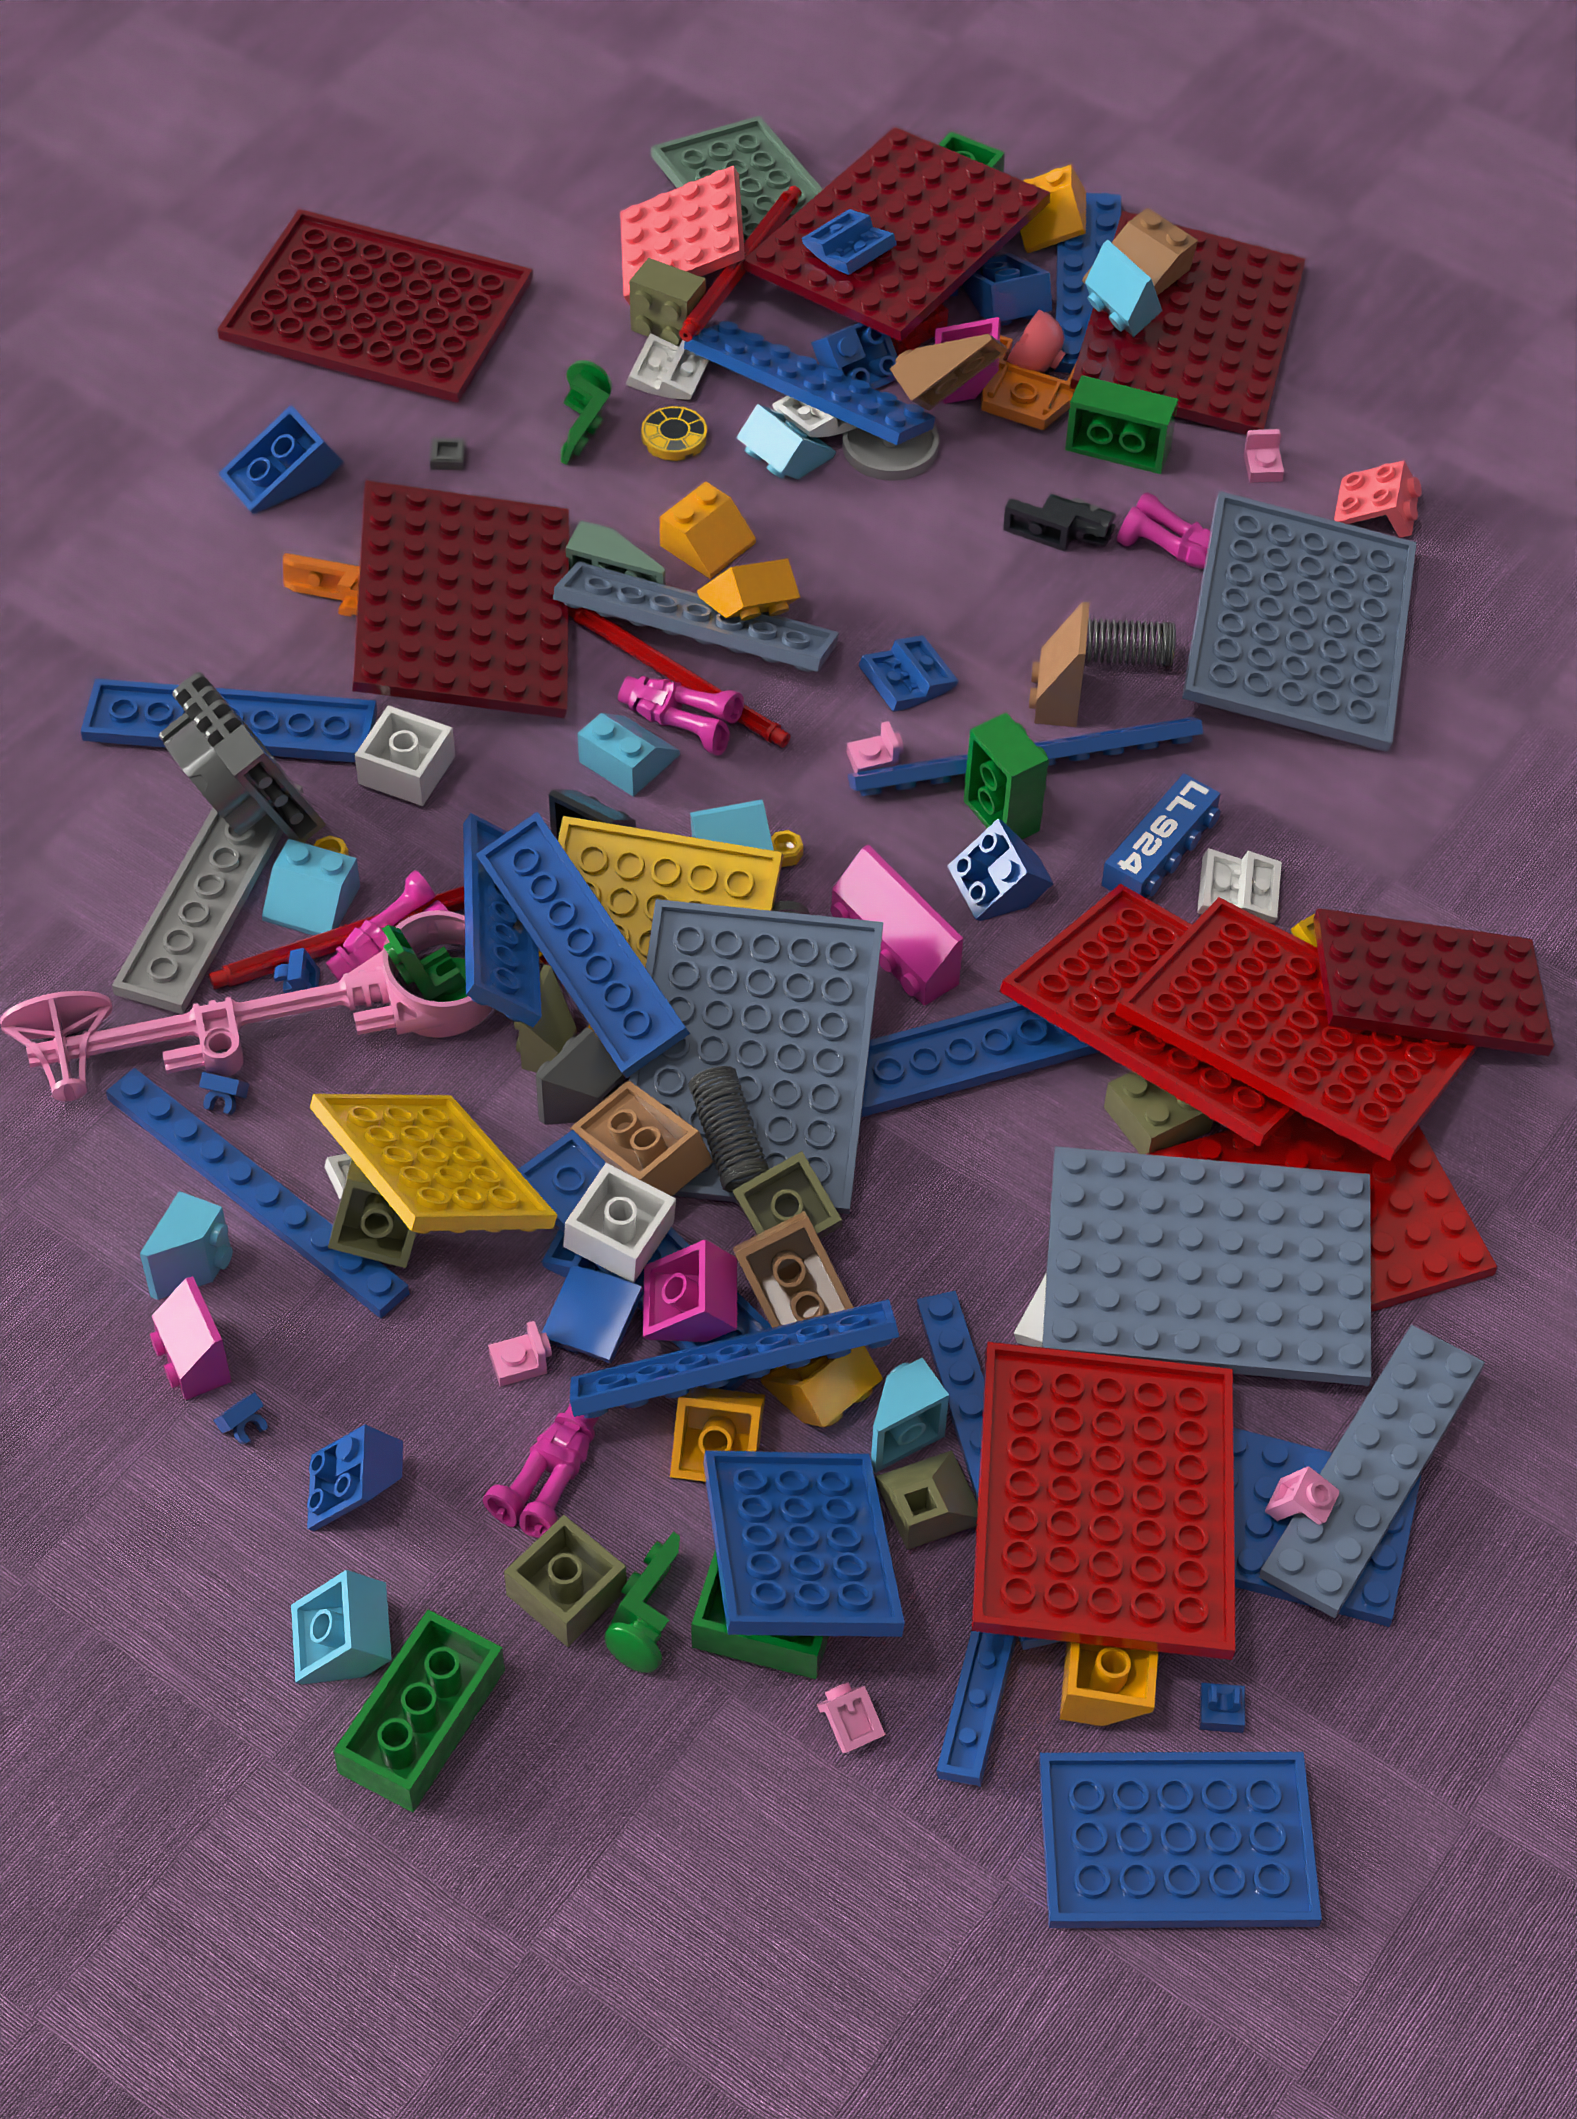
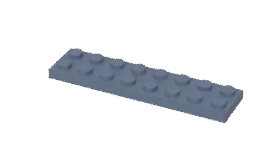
(686, 614)
(1374, 1470)

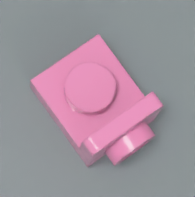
(1263, 456)
(876, 751)
(521, 1356)
(1303, 1493)
(851, 1716)

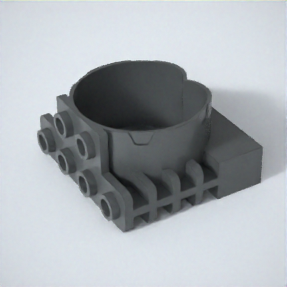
(233, 764)

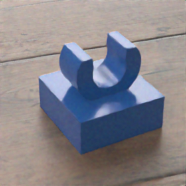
(300, 972)
(222, 1087)
(239, 1415)
(1222, 1707)

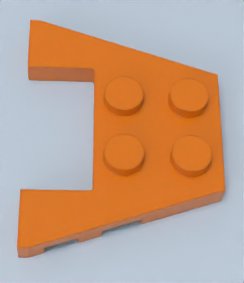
(1026, 394)

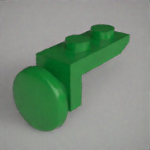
(588, 397)
(436, 975)
(637, 1625)

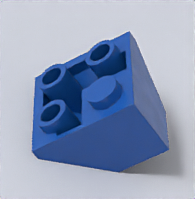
(858, 353)
(999, 873)
(351, 1473)

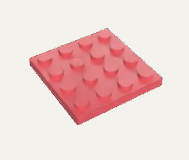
(686, 228)

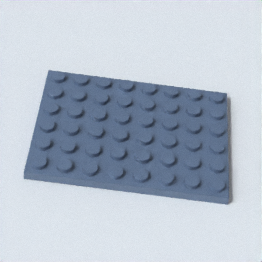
(1301, 621)
(786, 1009)
(1210, 1264)

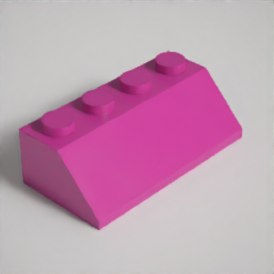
(916, 940)

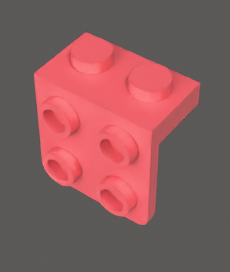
(1380, 492)

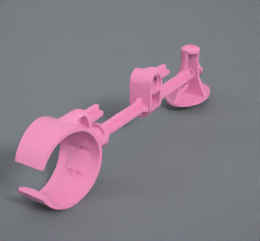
(218, 1023)

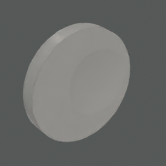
(890, 461)

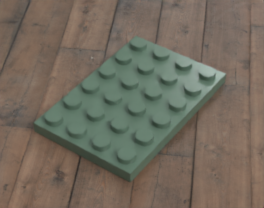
(756, 152)

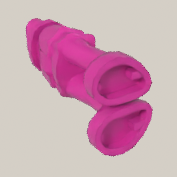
(1143, 520)
(662, 702)
(370, 938)
(559, 1452)

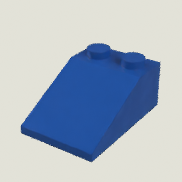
(1009, 289)
(280, 463)

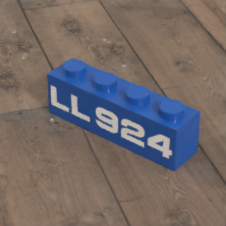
(1163, 837)

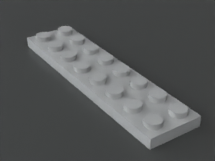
(196, 913)

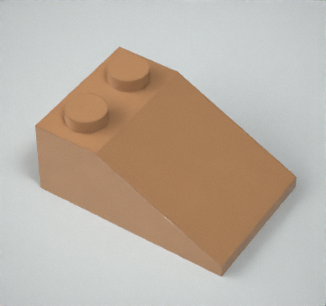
(1156, 248)
(940, 369)
(1061, 672)
(644, 1139)
(791, 1273)

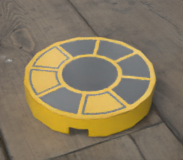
(674, 433)

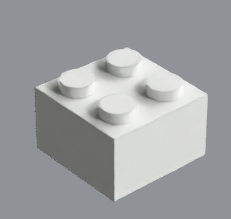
(405, 755)
(619, 1222)

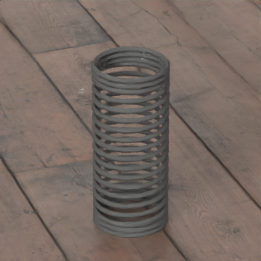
(1165, 650)
(729, 1083)

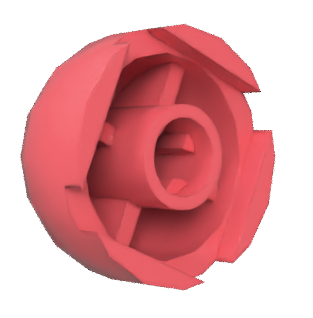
(1039, 344)

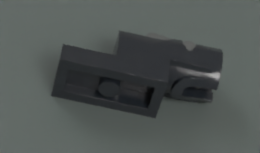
(1059, 522)

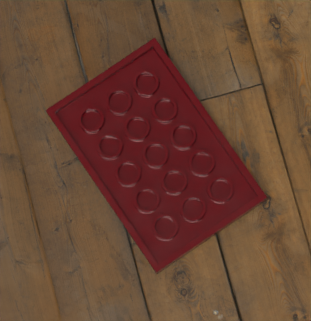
(1432, 982)

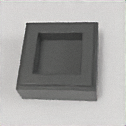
(447, 454)

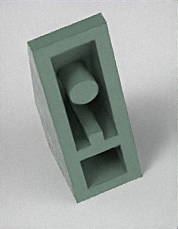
(611, 551)

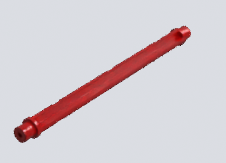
(733, 273)
(753, 720)
(315, 946)

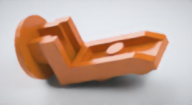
(322, 579)

